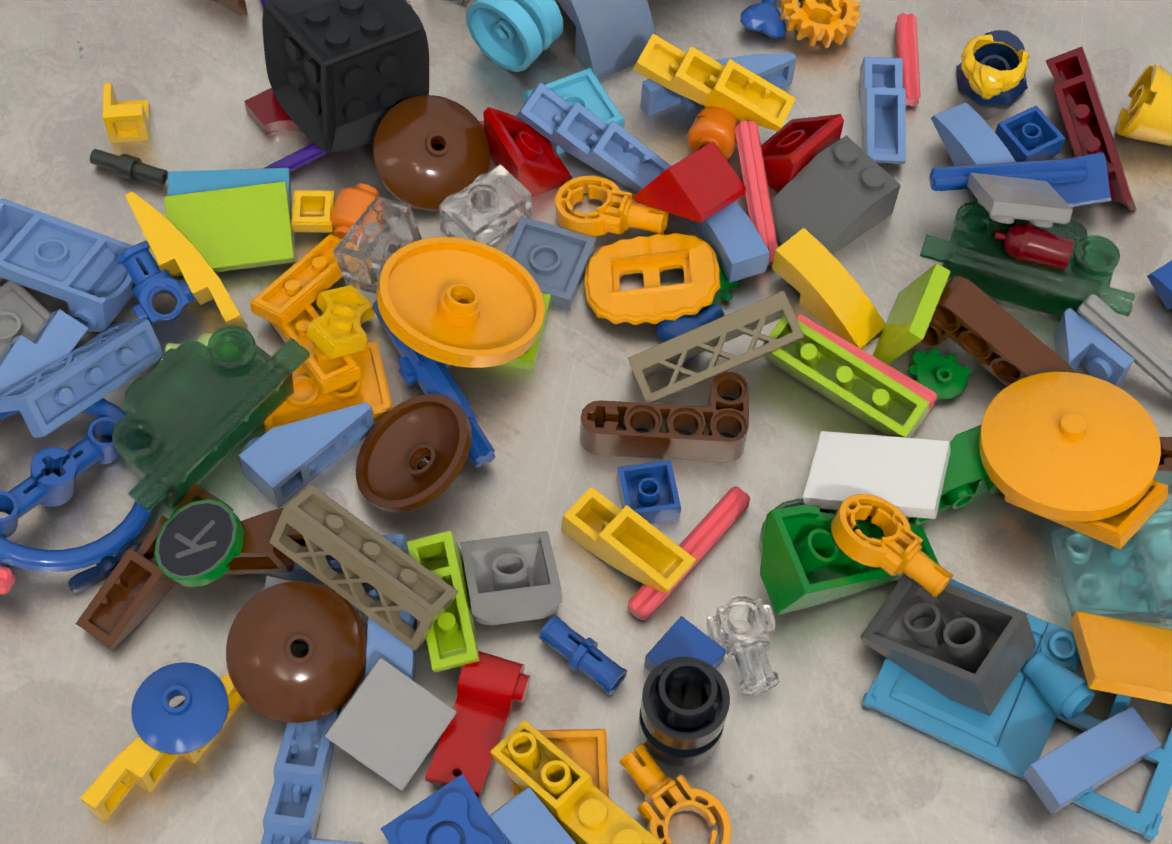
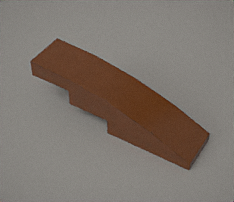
(133, 586)

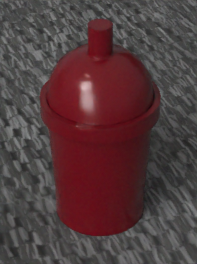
(1036, 246)

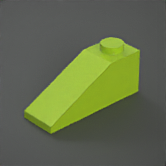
(453, 634)

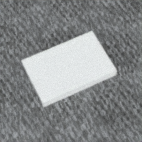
(890, 467)

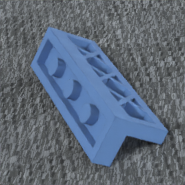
(83, 376)

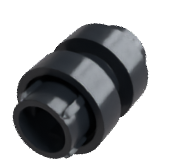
(683, 711)

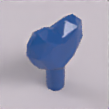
(764, 18)
(670, 329)

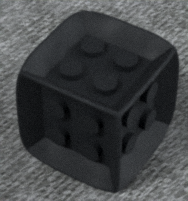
(343, 65)

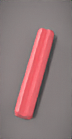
(908, 50)

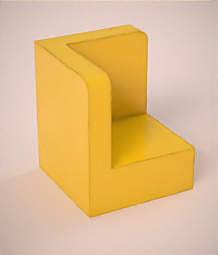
(125, 119)

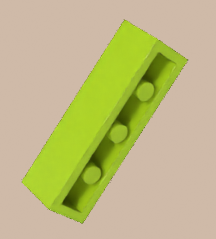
(849, 382)

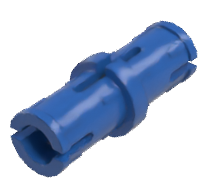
(583, 654)

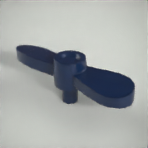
(92, 575)

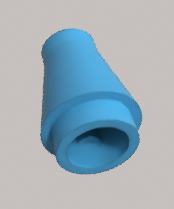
(1060, 687)

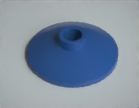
(186, 726)

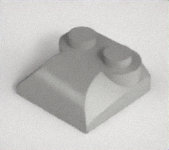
(511, 578)

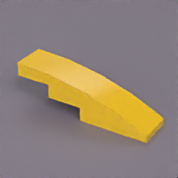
(714, 84)
(178, 254)
(141, 766)

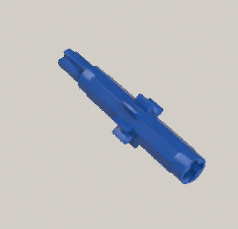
(436, 379)

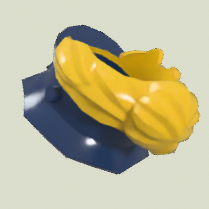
(993, 68)

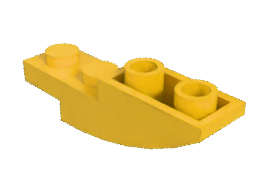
(566, 790)

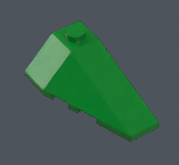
(806, 565)

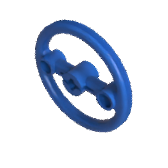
(53, 484)

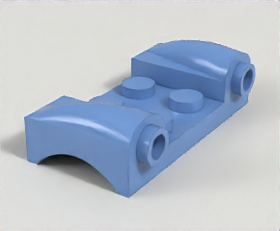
(65, 263)

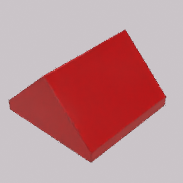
(797, 145)
(524, 152)
(694, 186)

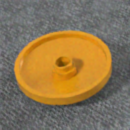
(460, 302)
(1069, 446)

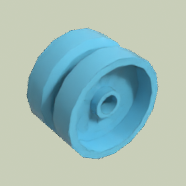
(514, 30)

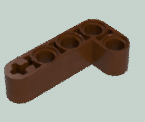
(989, 334)
(665, 422)

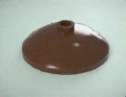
(409, 163)
(413, 453)
(291, 686)

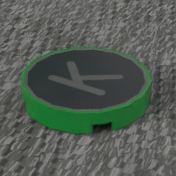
(199, 543)

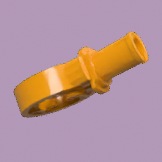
(614, 216)
(895, 552)
(679, 793)

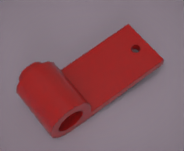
(483, 709)

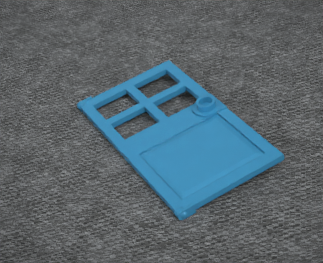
(1018, 725)

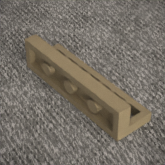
(715, 335)
(363, 558)

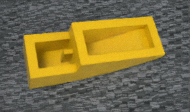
(828, 289)
(626, 541)

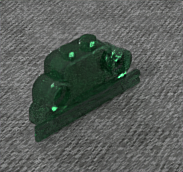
(1025, 285)
(199, 410)

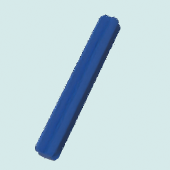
(1047, 170)

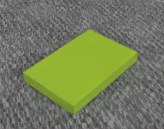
(236, 225)

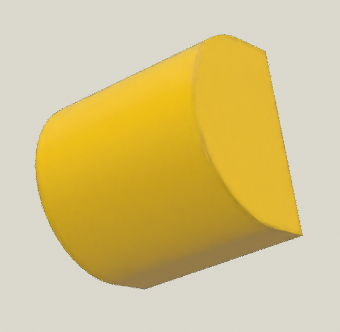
(312, 211)

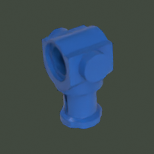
(153, 284)

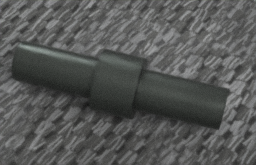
(129, 167)

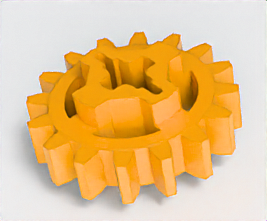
(821, 19)

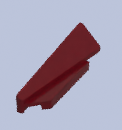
(1087, 119)

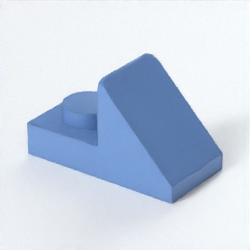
(1086, 346)

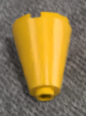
(1149, 109)

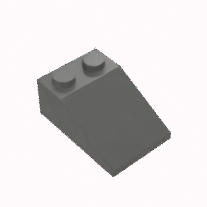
(835, 197)
(953, 641)

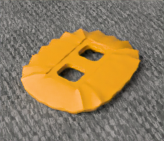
(650, 258)

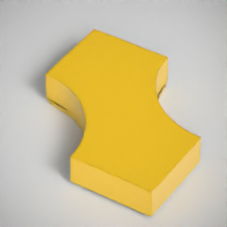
(339, 328)

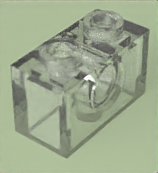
(486, 208)
(372, 241)

